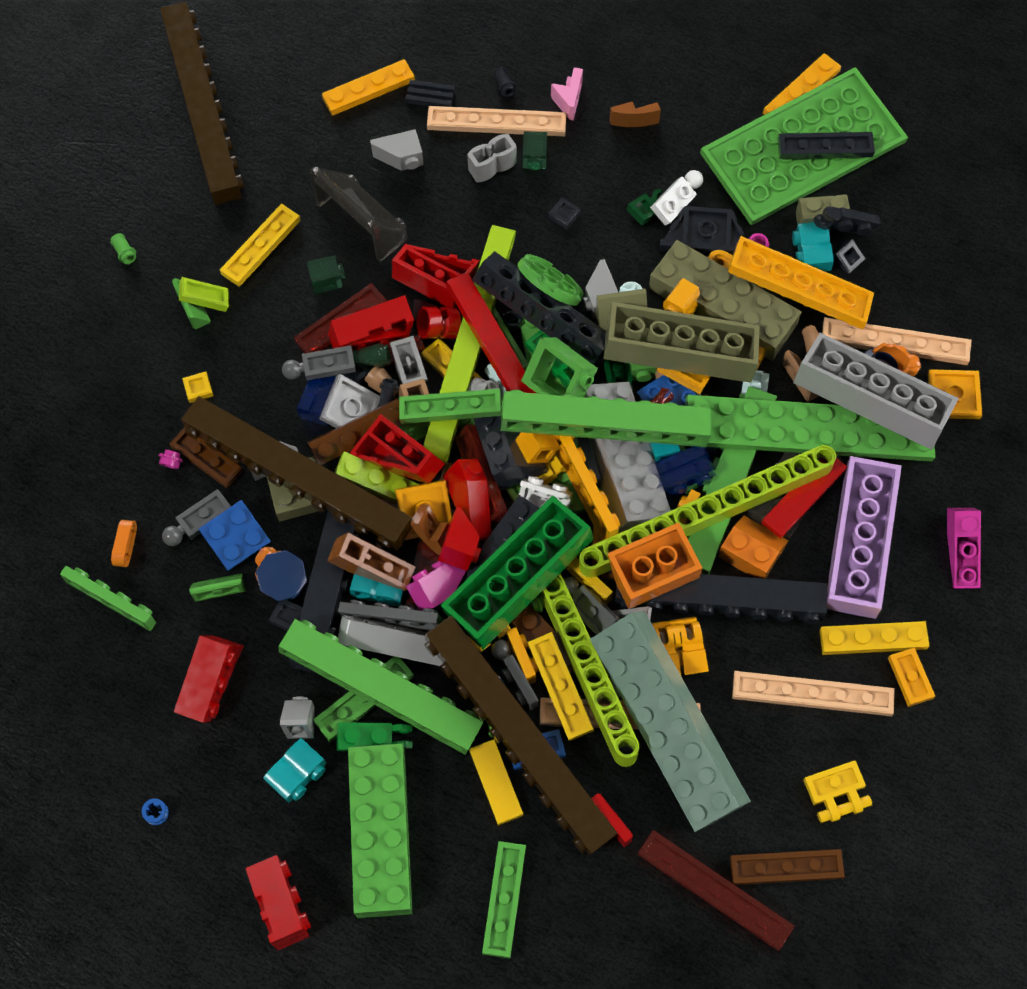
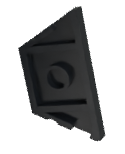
(704, 230)

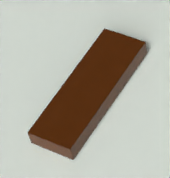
(211, 462)

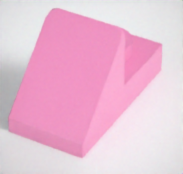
(567, 96)

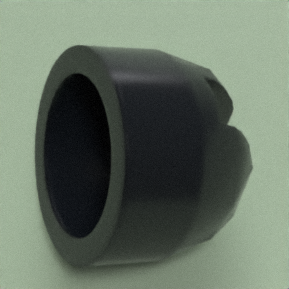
(512, 321)

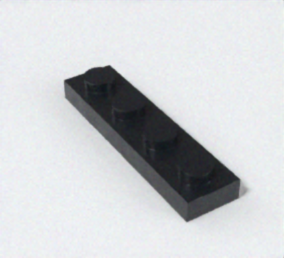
(825, 145)

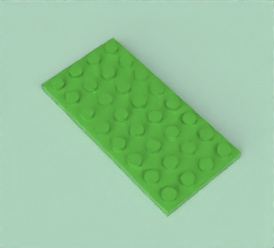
(749, 156)

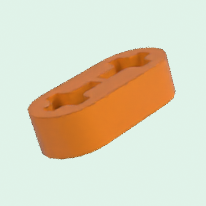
(124, 543)

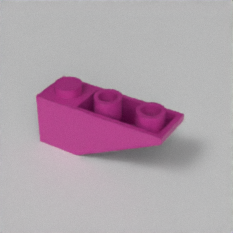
(964, 546)
(436, 586)

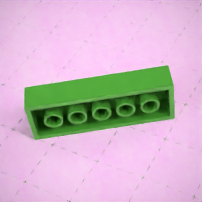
(379, 831)

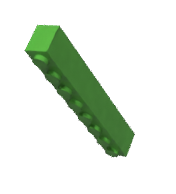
(605, 418)
(730, 468)
(380, 686)

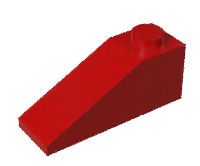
(470, 492)

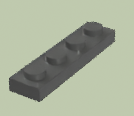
(400, 616)

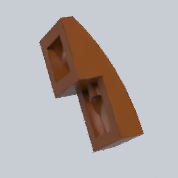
(627, 116)
(429, 528)

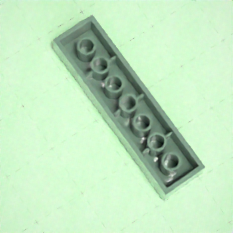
(669, 720)

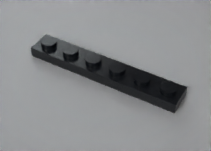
(514, 518)

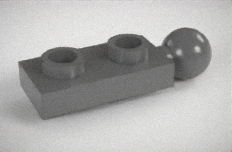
(321, 364)
(195, 517)
(590, 606)
(512, 673)

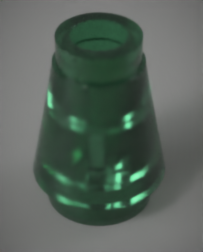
(373, 355)

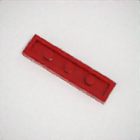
(800, 500)

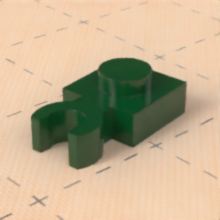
(641, 209)

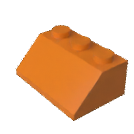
(654, 565)

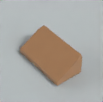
(792, 363)

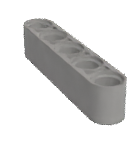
(385, 639)

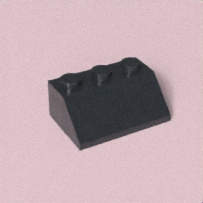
(504, 454)

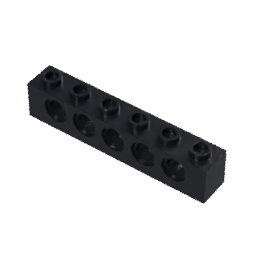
(543, 311)

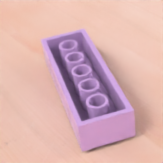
(863, 537)

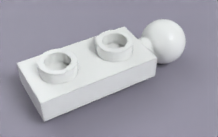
(677, 196)

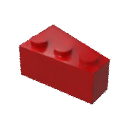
(429, 271)
(373, 325)
(397, 452)
(207, 677)
(278, 902)

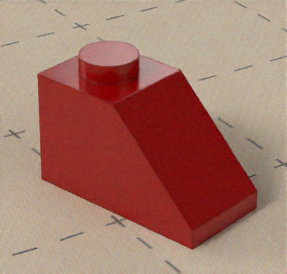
(460, 542)

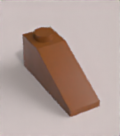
(370, 562)

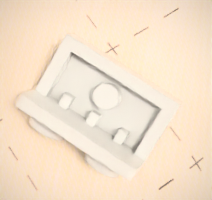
(539, 493)

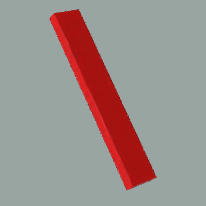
(487, 332)

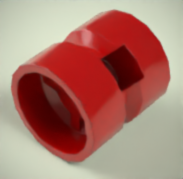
(438, 322)

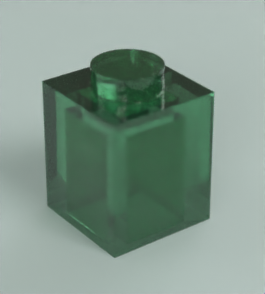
(534, 150)
(325, 274)

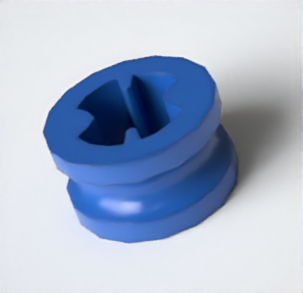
(151, 819)

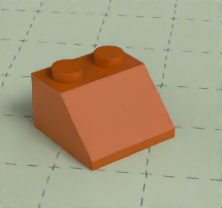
(752, 548)

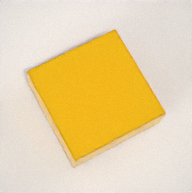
(197, 386)

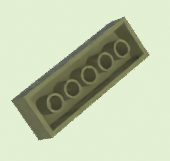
(726, 296)
(682, 342)

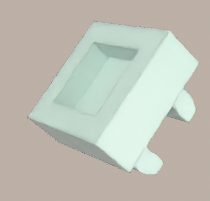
(759, 381)

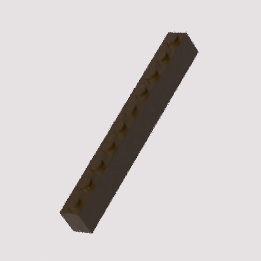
(201, 105)
(297, 473)
(520, 736)

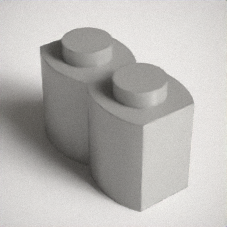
(493, 157)

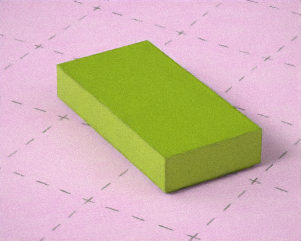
(203, 294)

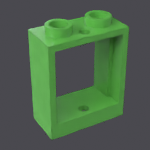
(543, 360)

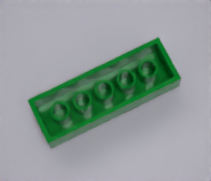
(518, 572)

